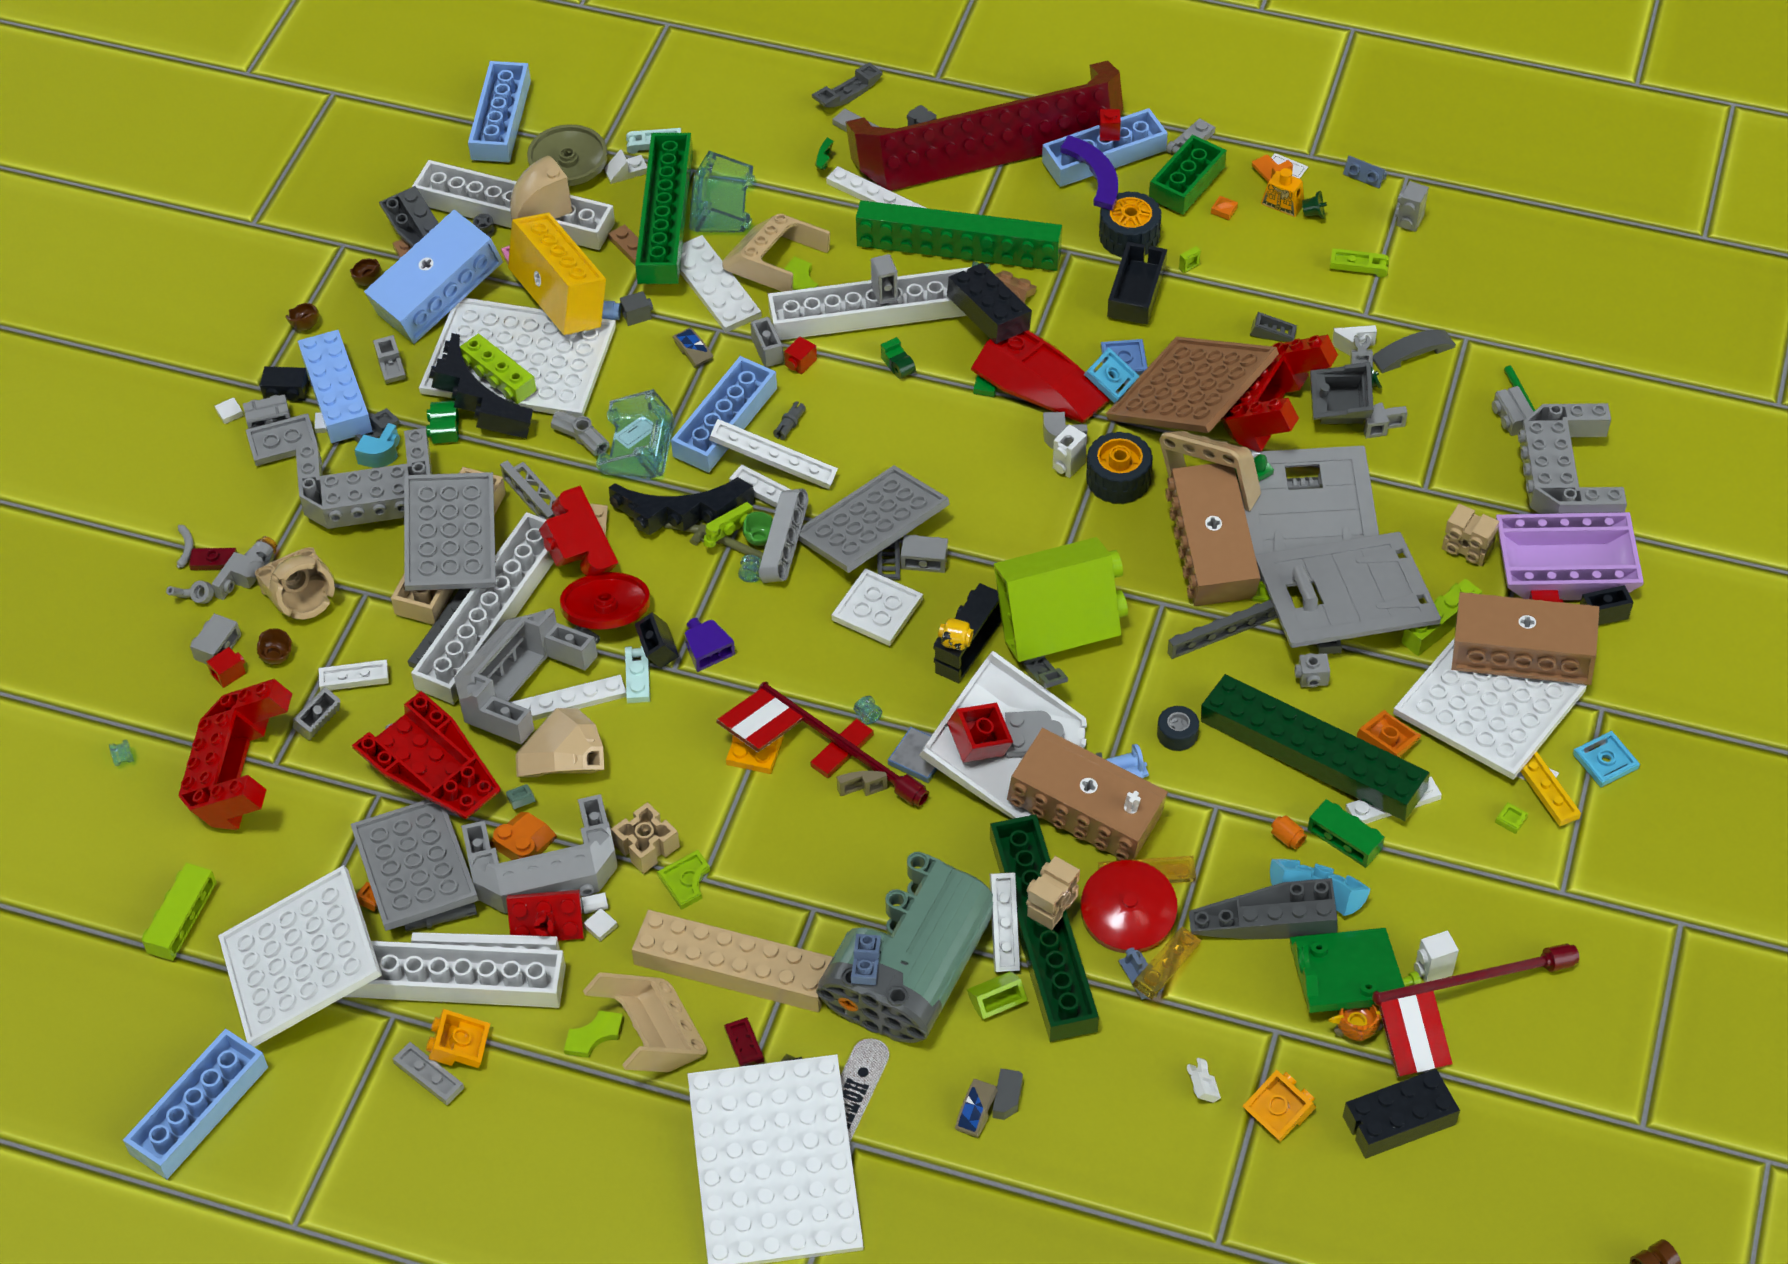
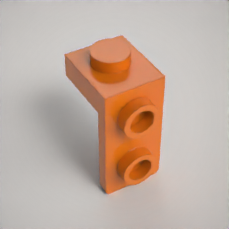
(1267, 166)

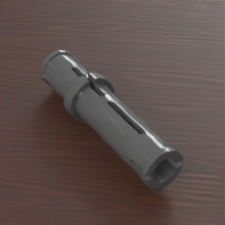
(454, 914)

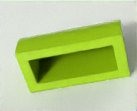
(997, 994)

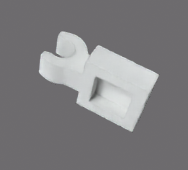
(1204, 1084)

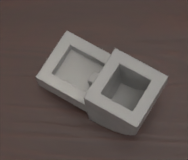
(389, 359)
(1384, 419)

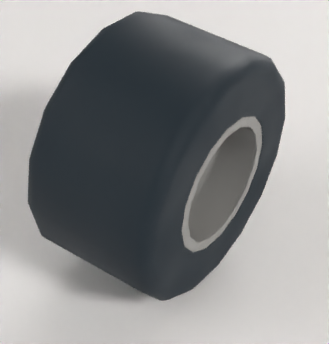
(1178, 728)

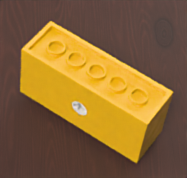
(556, 273)

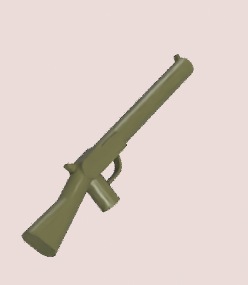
(699, 531)

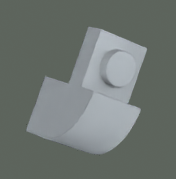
(1054, 424)

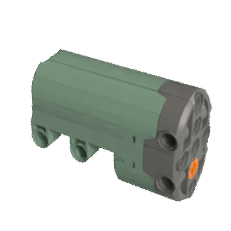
(919, 954)

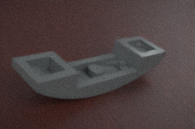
(846, 92)
(1411, 346)
(1043, 672)

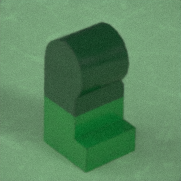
(897, 358)

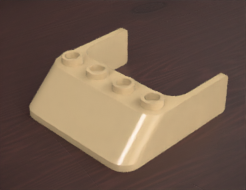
(746, 256)
(1181, 442)
(657, 1016)

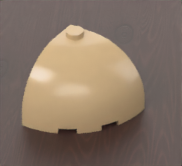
(541, 190)

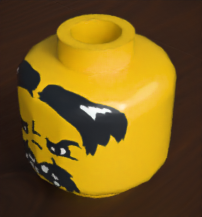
(955, 634)

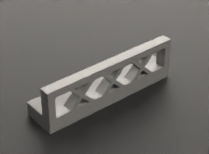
(526, 492)

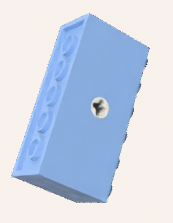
(433, 276)

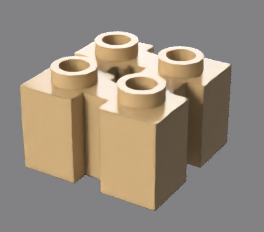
(1470, 534)
(645, 837)
(1052, 892)

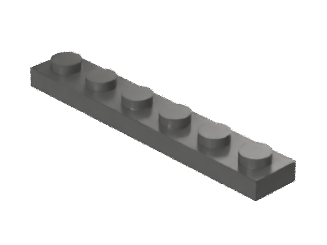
(437, 627)
(1221, 629)

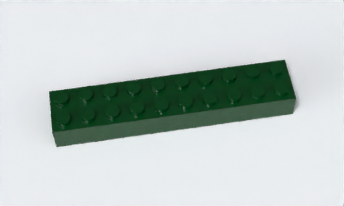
(1315, 747)
(1049, 954)

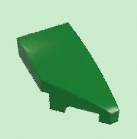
(822, 157)

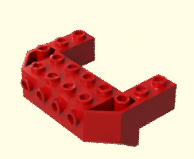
(1262, 407)
(213, 777)

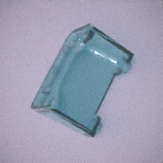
(720, 195)
(640, 436)

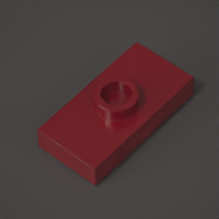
(210, 558)
(744, 1042)

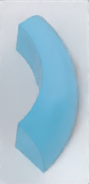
(1348, 892)

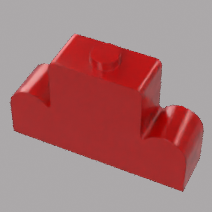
(577, 534)

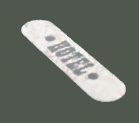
(861, 1078)

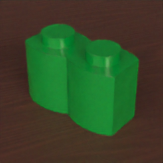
(443, 422)

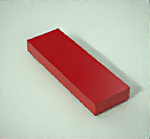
(833, 756)

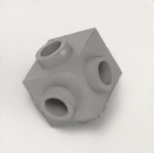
(1313, 670)

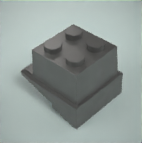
(1342, 394)

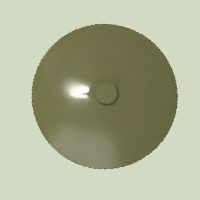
(575, 149)

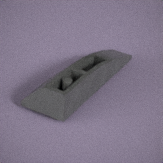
(409, 215)
(1271, 912)

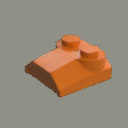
(1388, 734)
(522, 837)

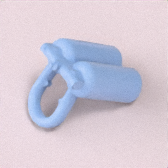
(1132, 762)

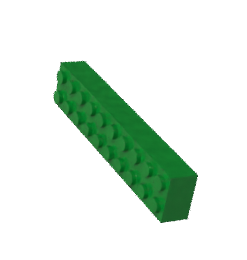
(664, 209)
(958, 235)

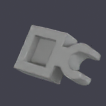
(1362, 354)

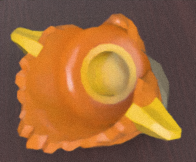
(1357, 1023)

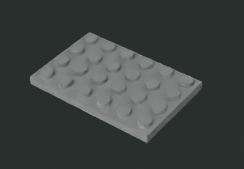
(871, 518)
(449, 531)
(413, 863)

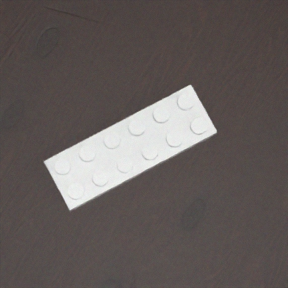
(715, 286)

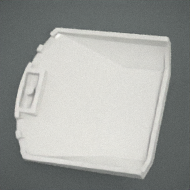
(1013, 692)

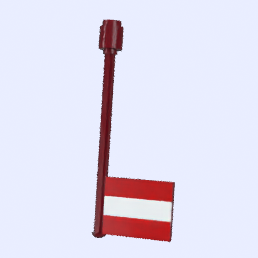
(770, 715)
(1413, 1016)

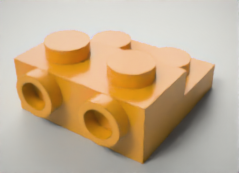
(745, 757)
(457, 1039)
(1280, 1104)

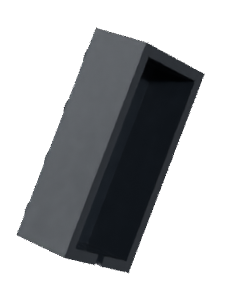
(1137, 283)
(989, 303)
(984, 617)
(1401, 1113)

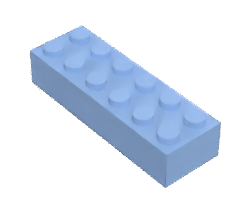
(499, 111)
(1139, 138)
(335, 386)
(732, 400)
(195, 1104)

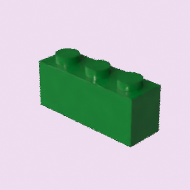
(1346, 833)

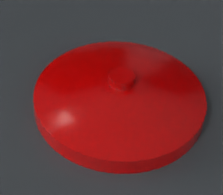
(605, 600)
(1128, 906)

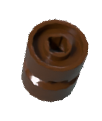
(1658, 1253)

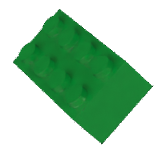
(1187, 174)

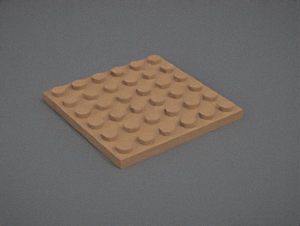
(1192, 384)

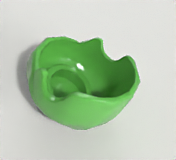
(757, 528)

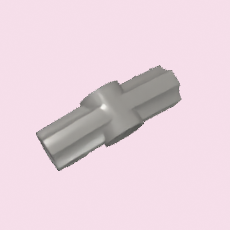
(581, 430)

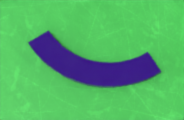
(1099, 166)

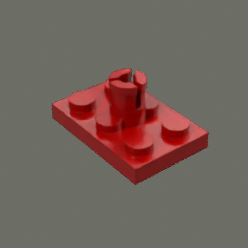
(546, 914)

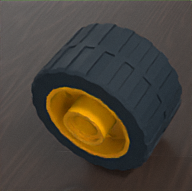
(1133, 219)
(1119, 467)

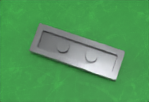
(428, 1073)

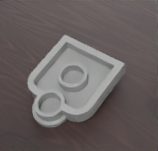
(1025, 727)

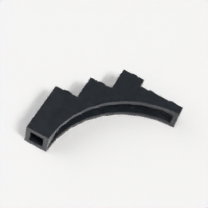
(469, 394)
(683, 511)

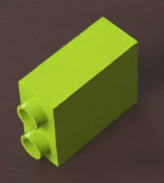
(1060, 598)

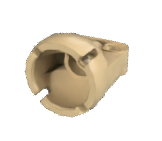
(297, 584)

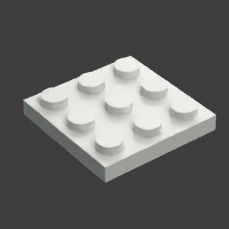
(877, 607)

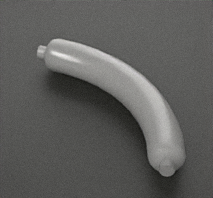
(188, 540)

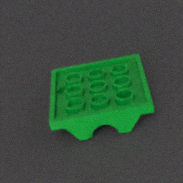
(1345, 968)

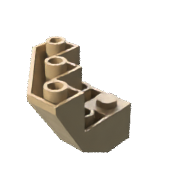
(562, 745)

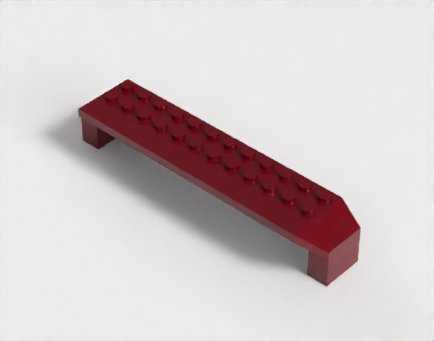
(981, 136)

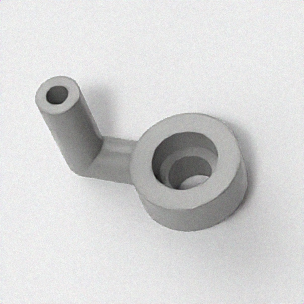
(196, 592)

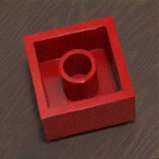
(980, 732)

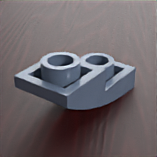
(866, 959)

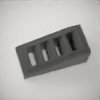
(1265, 327)
(895, 545)

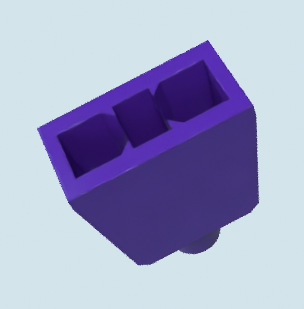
(707, 643)

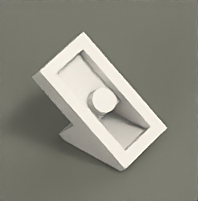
(622, 169)
(1344, 337)

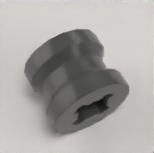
(485, 224)

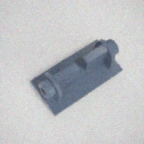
(1364, 172)
(1133, 965)

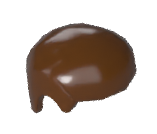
(366, 272)
(303, 316)
(274, 646)

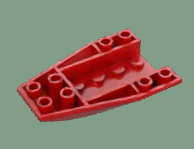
(1039, 374)
(431, 758)

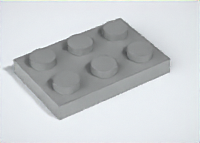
(279, 438)

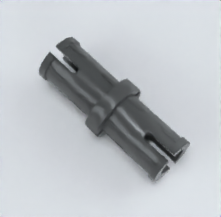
(789, 420)

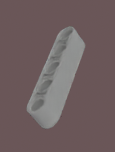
(783, 535)

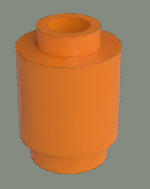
(1288, 832)

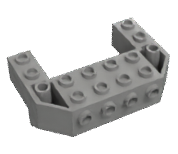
(1551, 464)
(360, 494)
(507, 663)
(572, 868)

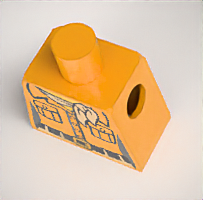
(1284, 193)

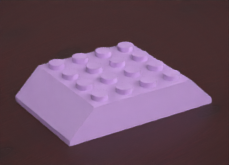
(1569, 553)

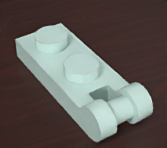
(641, 139)
(637, 676)

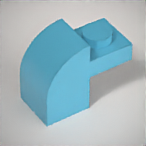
(378, 451)

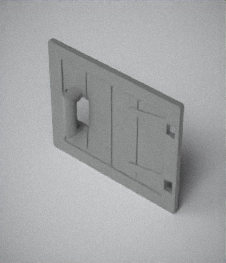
(1313, 509)
(1360, 586)

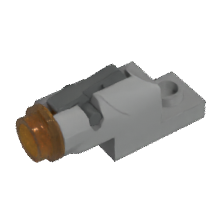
(241, 568)

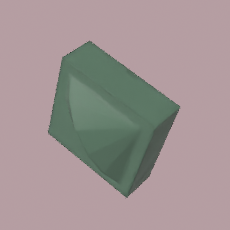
(520, 796)

